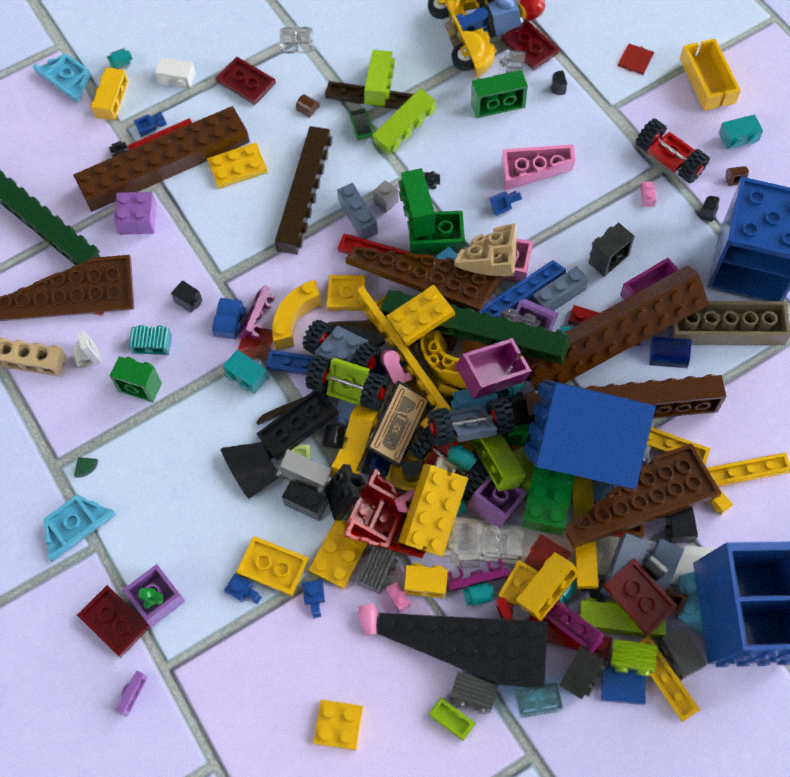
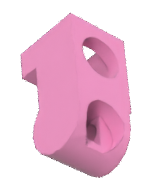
(392, 367)

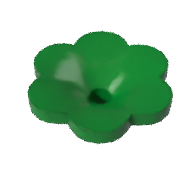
(150, 597)

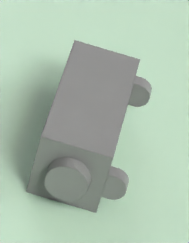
(304, 471)

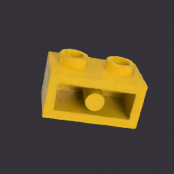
(426, 581)

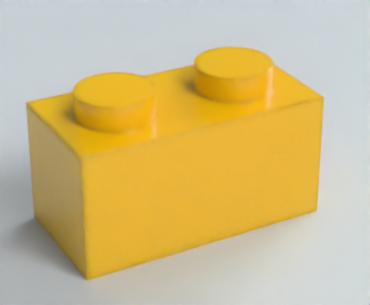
(721, 504)

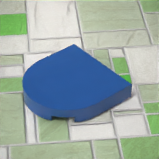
(623, 687)

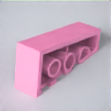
(535, 163)

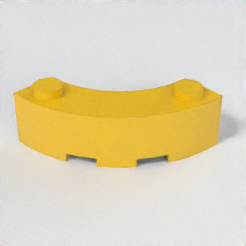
(292, 307)
(442, 364)
(358, 432)

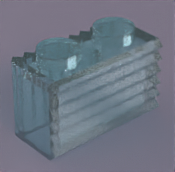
(538, 700)

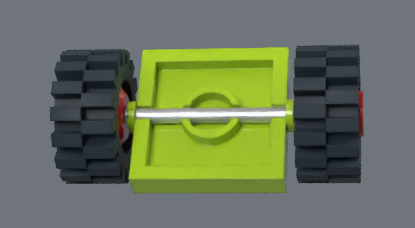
(347, 382)

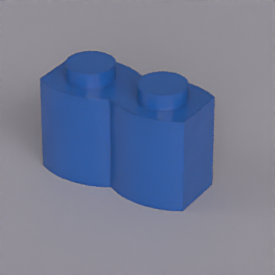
(228, 318)

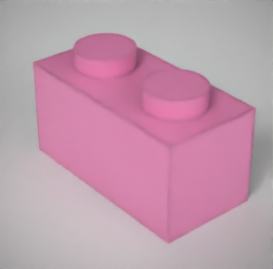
(648, 194)
(403, 503)
(398, 597)

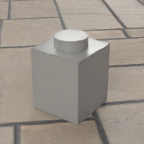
(385, 196)

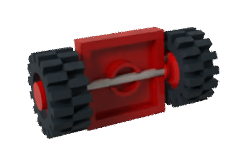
(672, 151)
(423, 445)

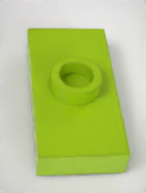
(452, 719)

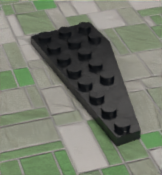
(490, 648)

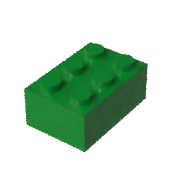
(498, 94)
(417, 203)
(448, 232)
(548, 501)

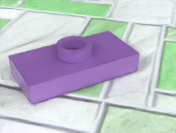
(131, 692)

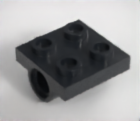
(344, 491)

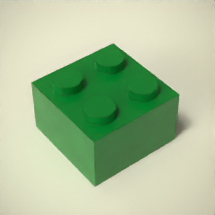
(135, 378)

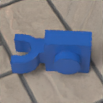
(147, 124)
(502, 202)
(241, 588)
(314, 594)

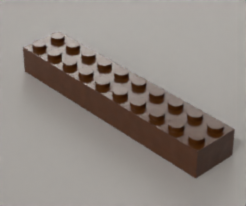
(162, 158)
(624, 326)
(671, 396)

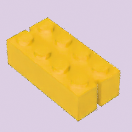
(710, 74)
(433, 510)

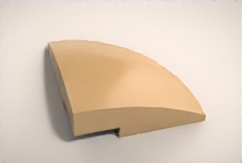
(491, 253)

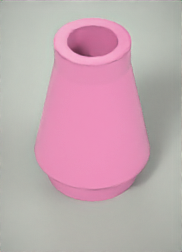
(368, 619)

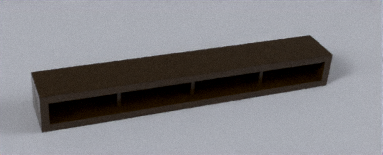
(303, 190)

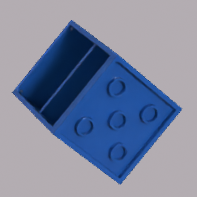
(754, 243)
(589, 433)
(745, 603)

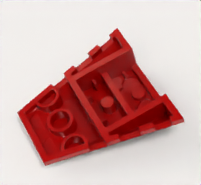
(377, 519)

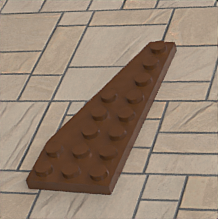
(422, 271)
(85, 288)
(663, 488)

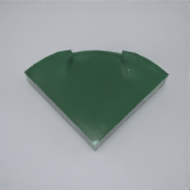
(85, 466)

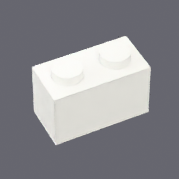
(175, 72)

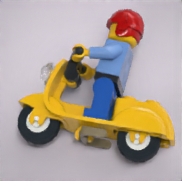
(474, 30)

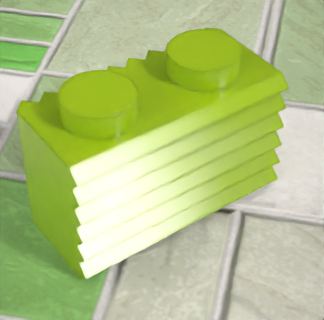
(633, 656)

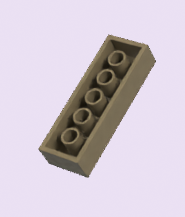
(736, 324)

